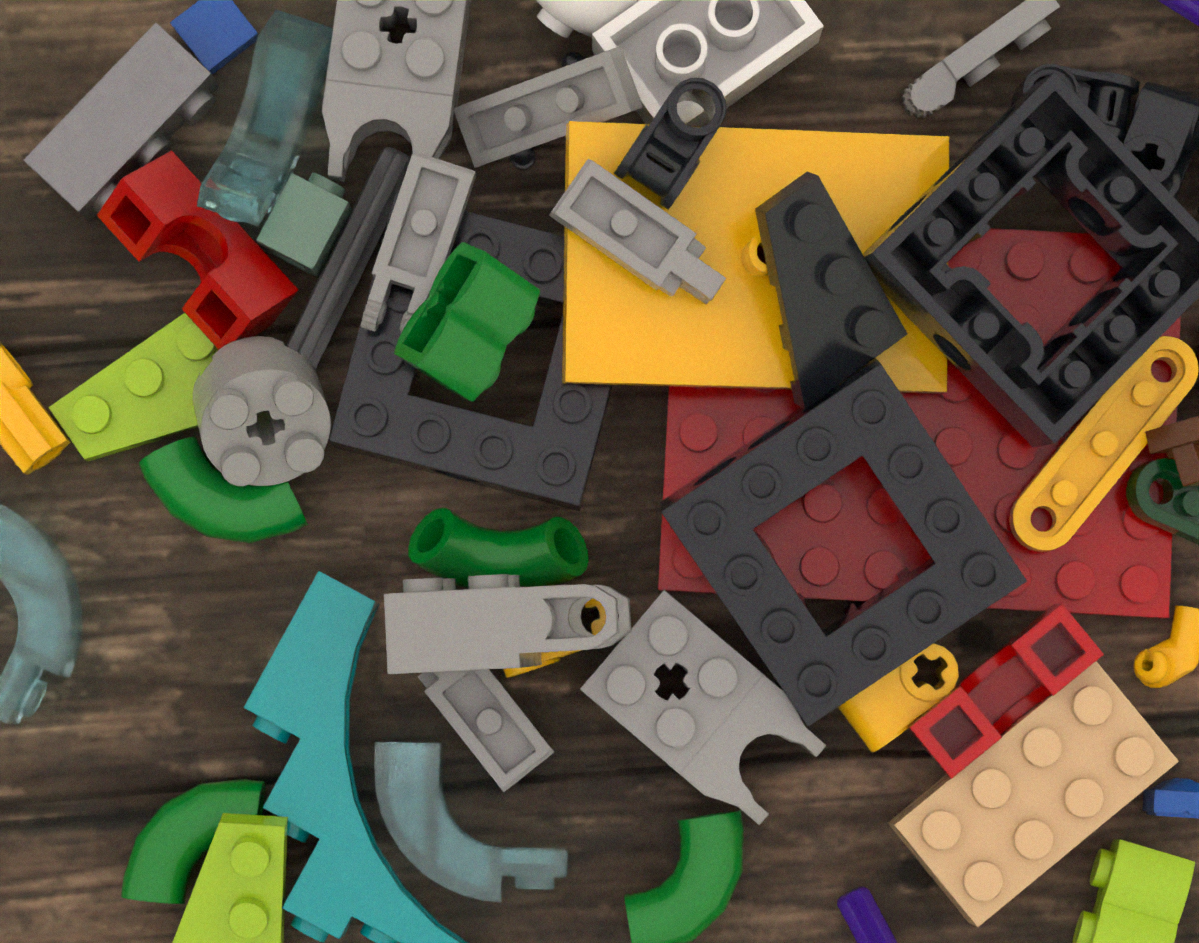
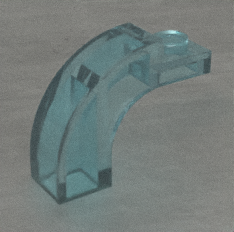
(272, 120)
(46, 611)
(420, 824)

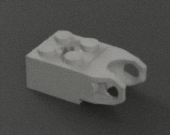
(392, 85)
(493, 623)
(715, 719)

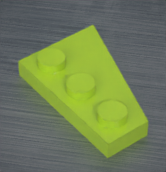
(139, 394)
(240, 884)

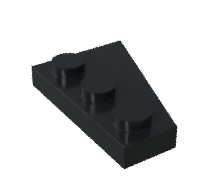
(824, 288)

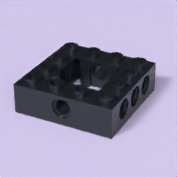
(1109, 195)
(533, 462)
(725, 503)

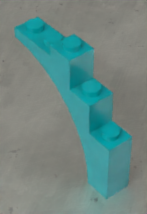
(309, 695)

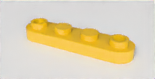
(1103, 446)

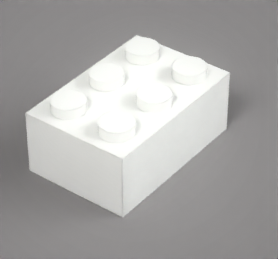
(716, 40)

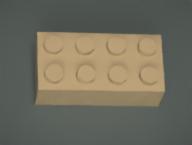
(1033, 794)

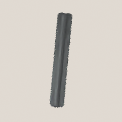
(349, 256)

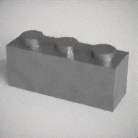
(124, 121)

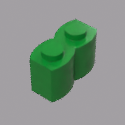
(468, 321)

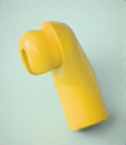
(1174, 656)

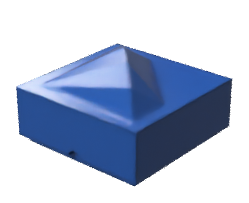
(1173, 799)

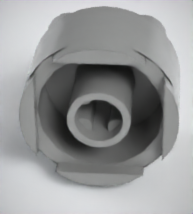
(261, 412)

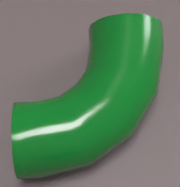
(213, 506)
(459, 549)
(180, 837)
(697, 887)

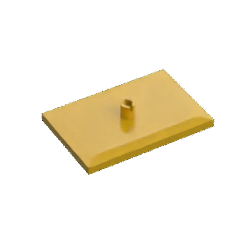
(634, 335)

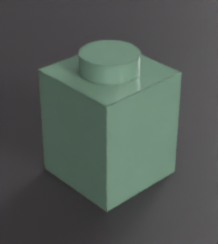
(305, 222)

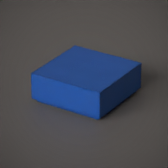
(215, 32)

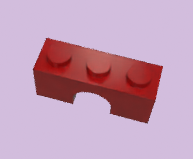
(239, 283)
(1004, 688)

